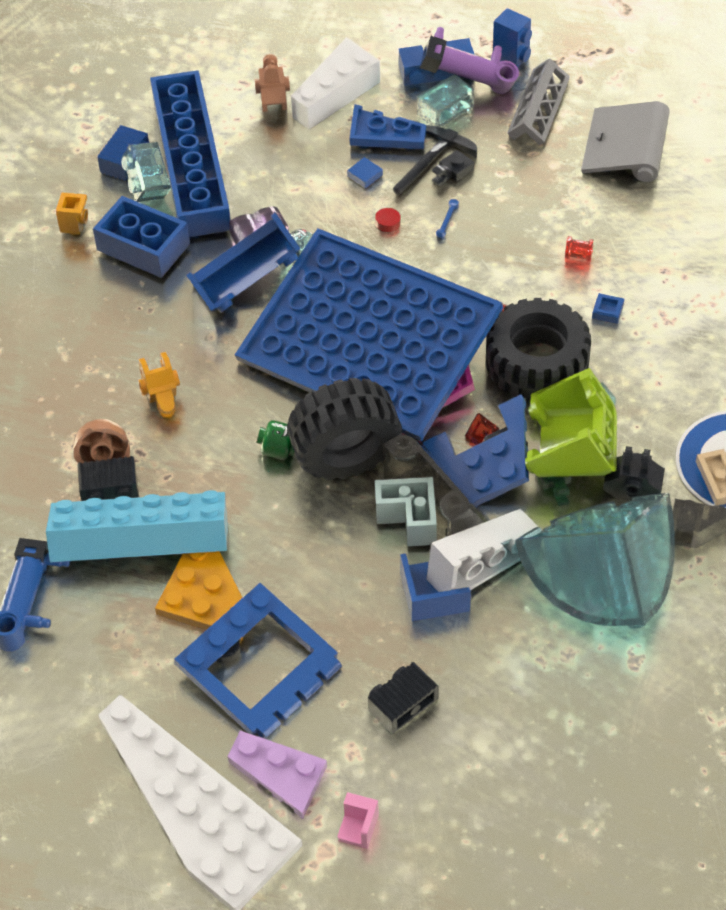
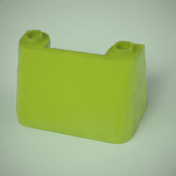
(575, 429)

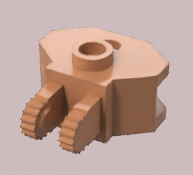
(272, 83)

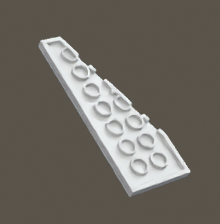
(211, 824)

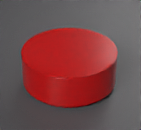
(387, 219)

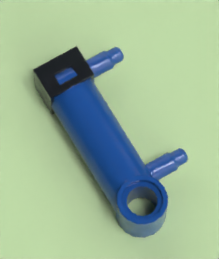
(30, 565)

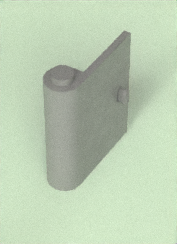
(630, 139)

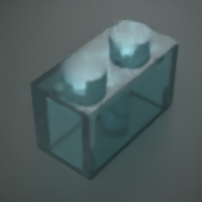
(445, 101)
(146, 172)

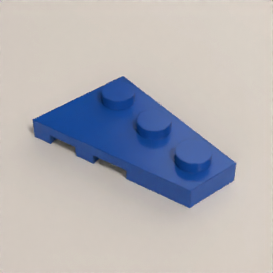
(381, 131)

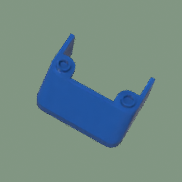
(245, 264)

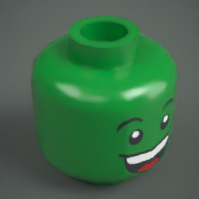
(275, 440)

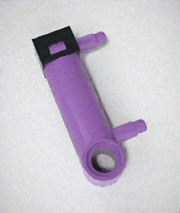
(489, 72)

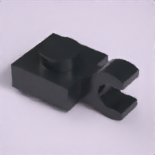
(453, 166)

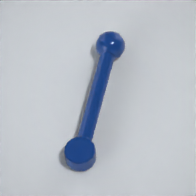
(453, 204)

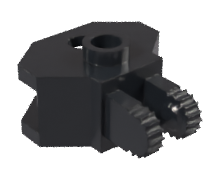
(634, 476)

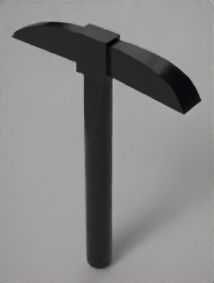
(447, 138)

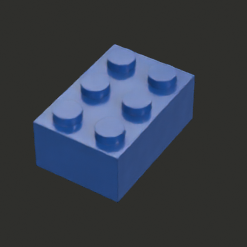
(141, 236)

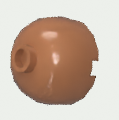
(99, 441)

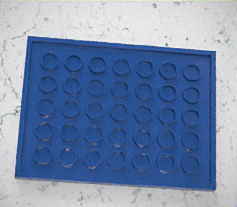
(370, 319)

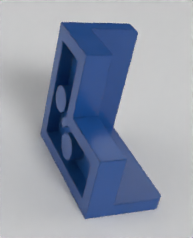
(424, 599)

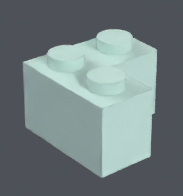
(410, 503)

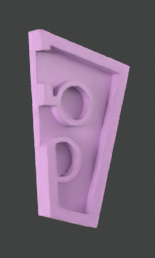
(280, 769)

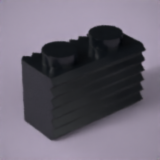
(108, 479)
(402, 697)

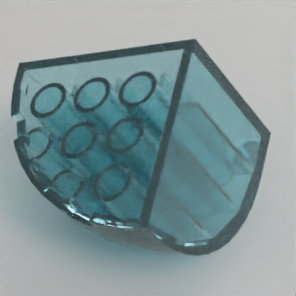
(605, 560)

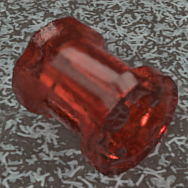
(579, 249)

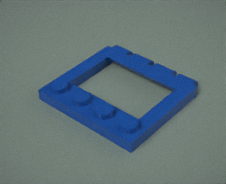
(282, 698)

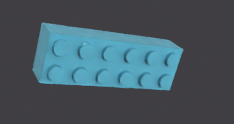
(137, 526)

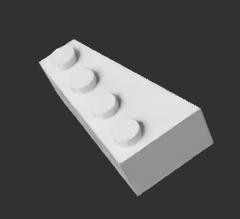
(335, 83)
(477, 552)

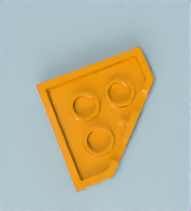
(199, 590)

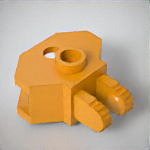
(159, 385)

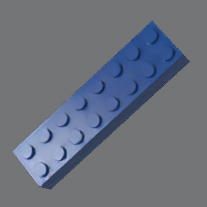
(190, 153)

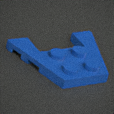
(493, 464)

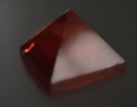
(479, 429)

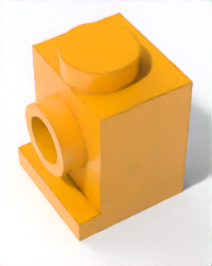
(71, 213)

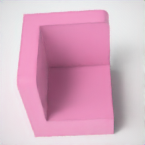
(358, 820)

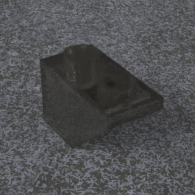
(697, 523)

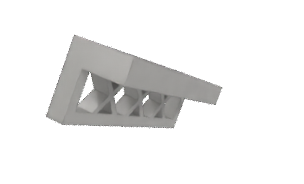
(535, 96)

